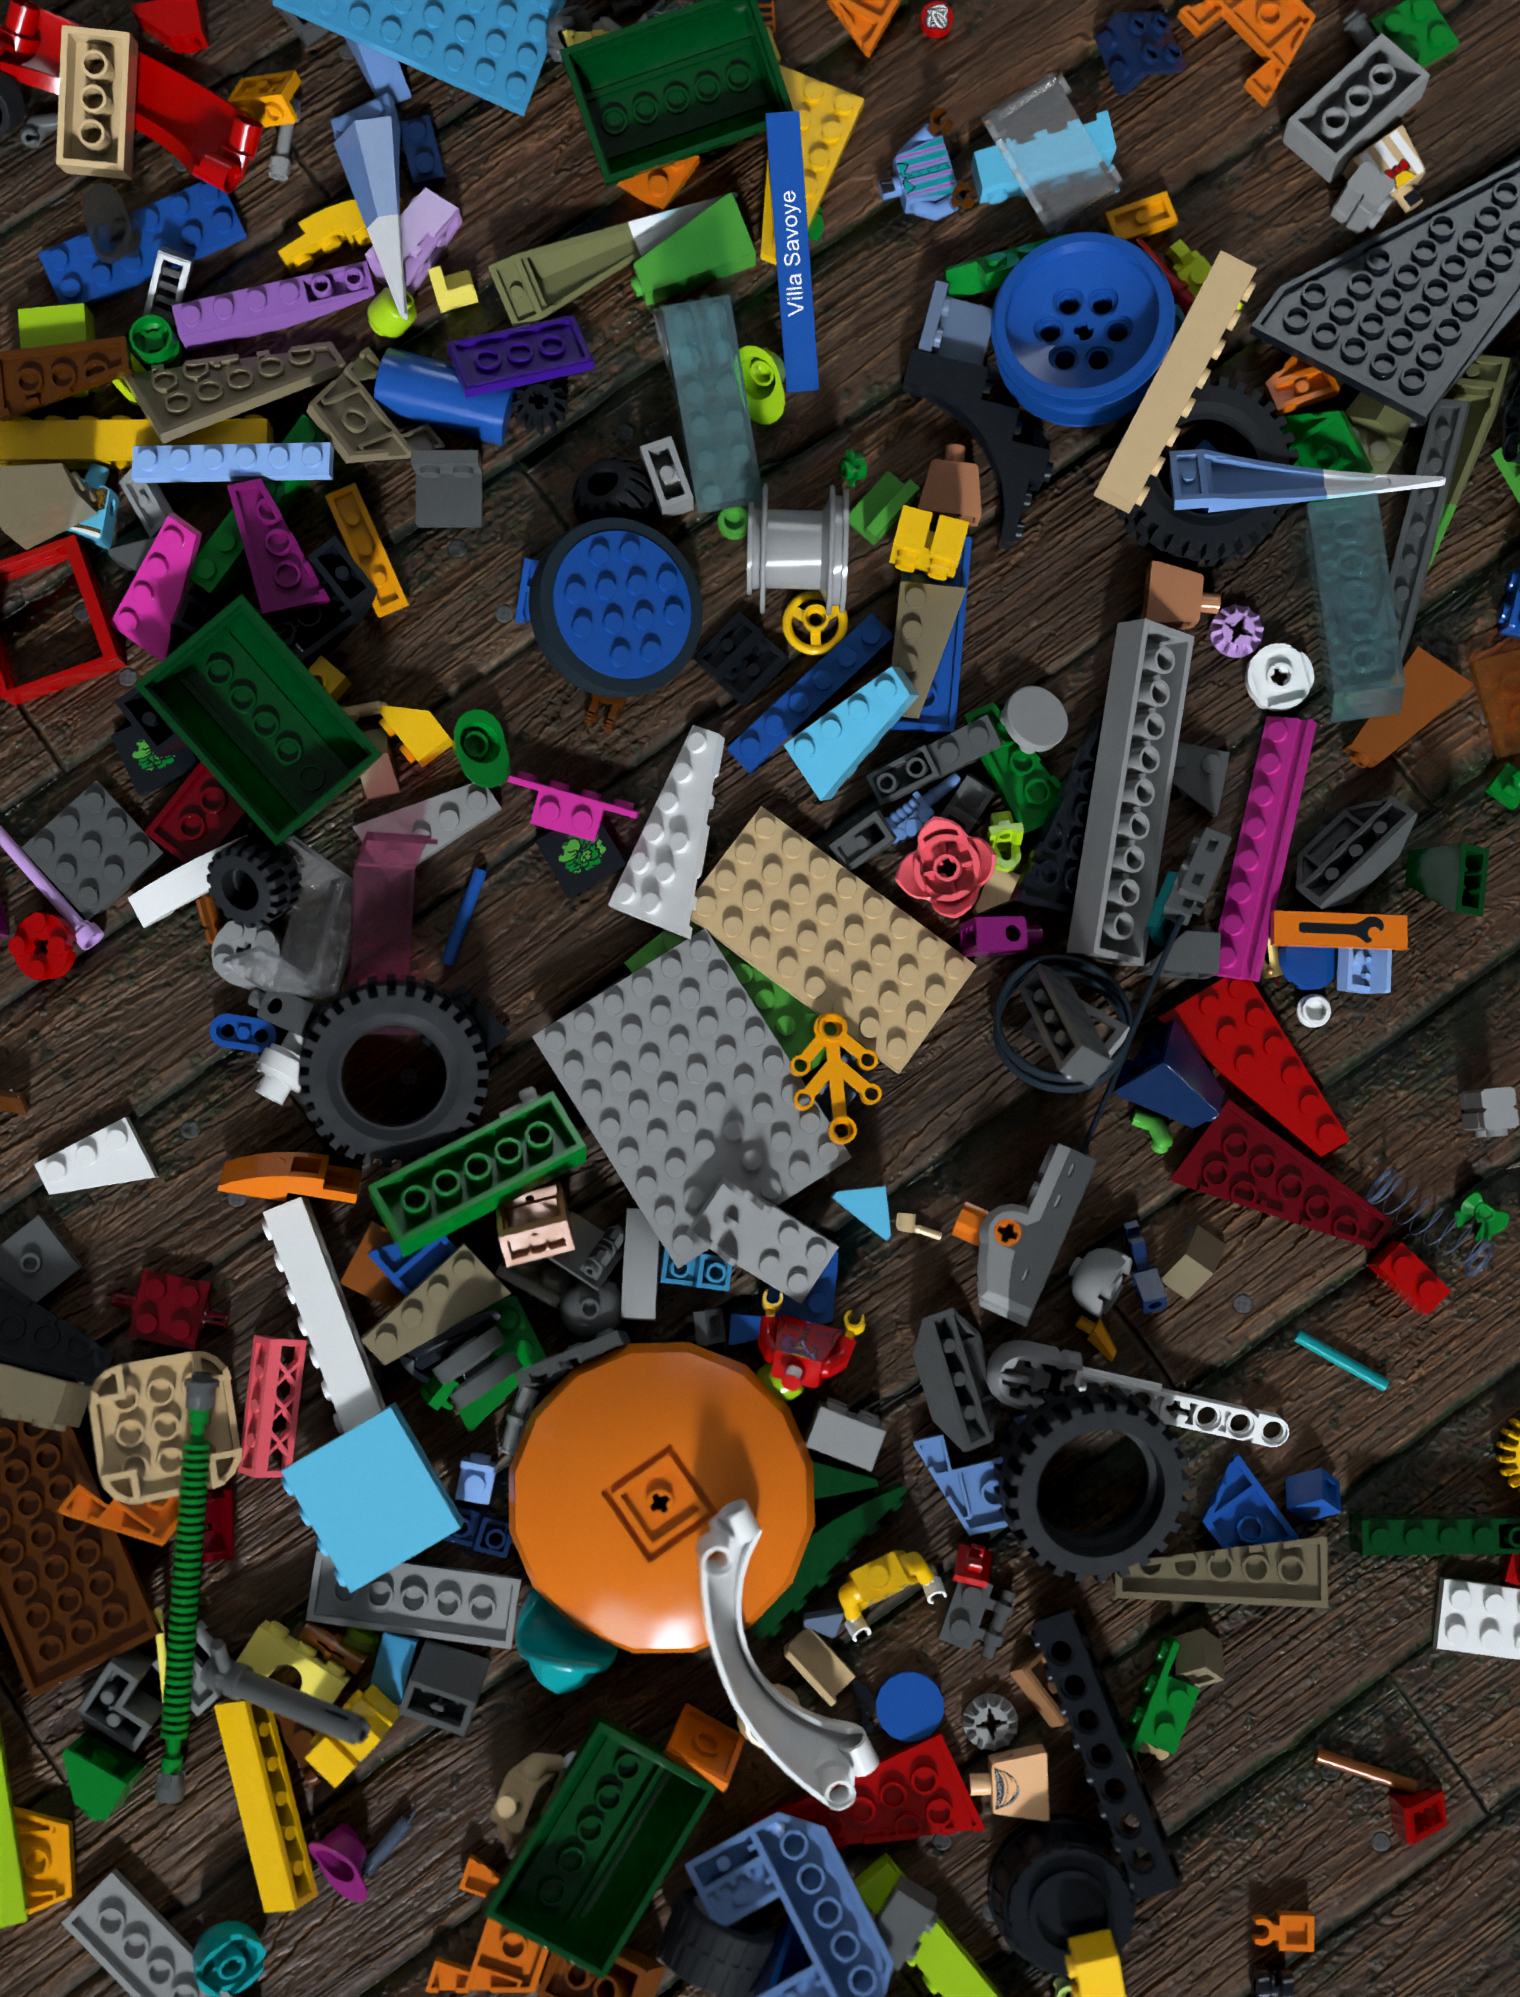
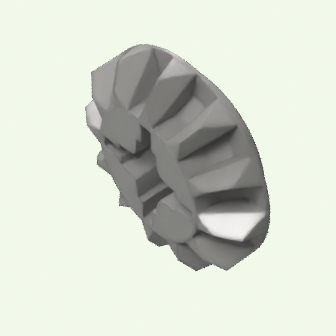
(977, 1712)

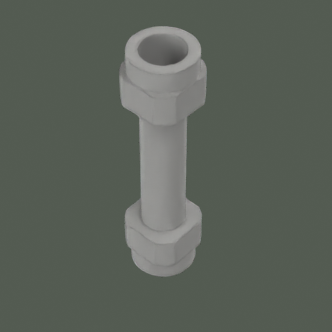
(280, 164)

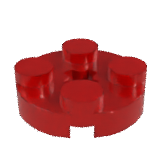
(27, 946)

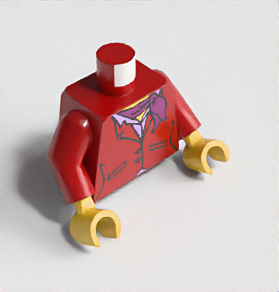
(802, 1349)

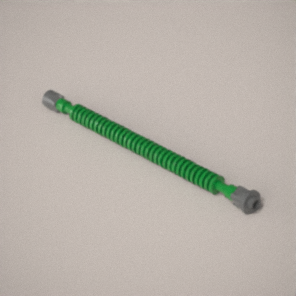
(184, 1605)

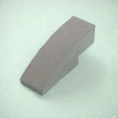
(639, 1268)

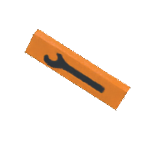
(1339, 930)

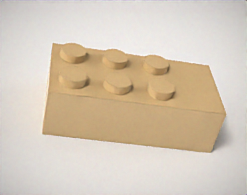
(96, 102)

